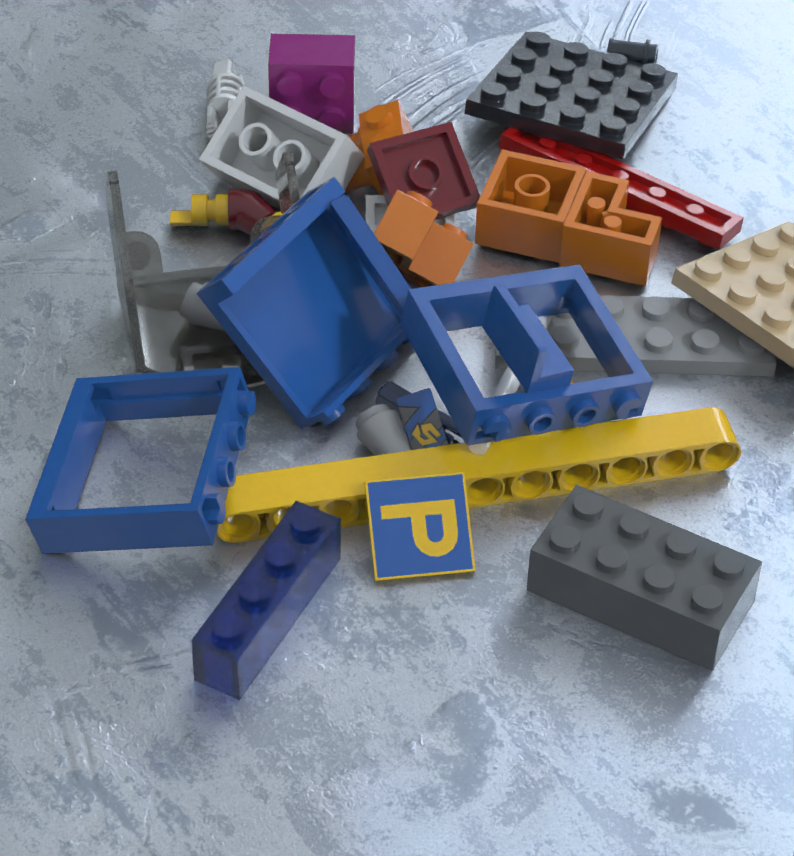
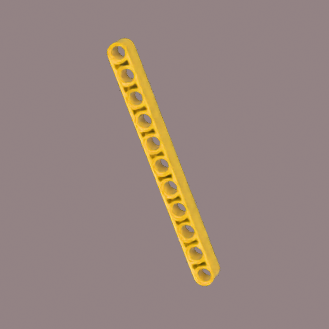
(508, 472)

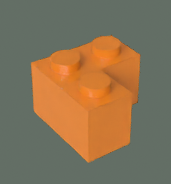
(608, 236)
(418, 245)

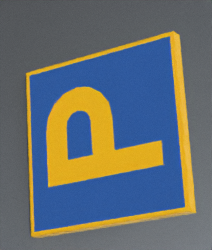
(419, 526)

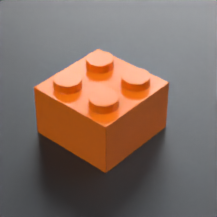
(526, 205)

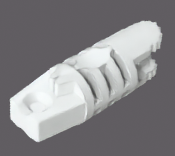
(221, 94)

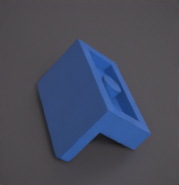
(525, 343)

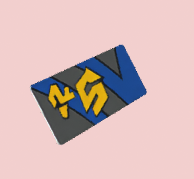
(421, 420)

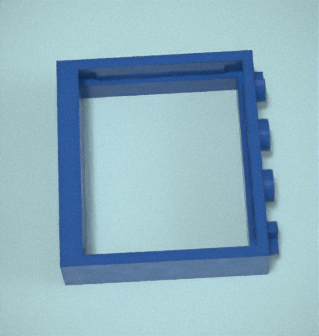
(463, 305)
(93, 402)

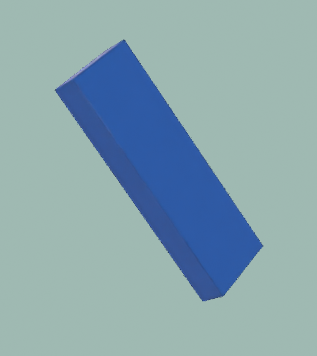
(370, 252)

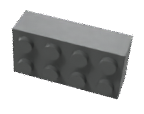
(643, 576)

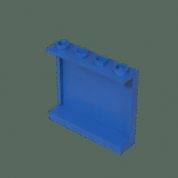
(306, 311)

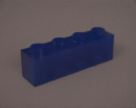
(266, 600)

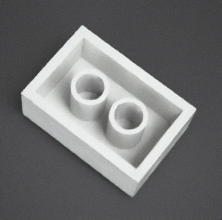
(260, 130)

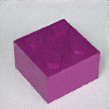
(315, 76)

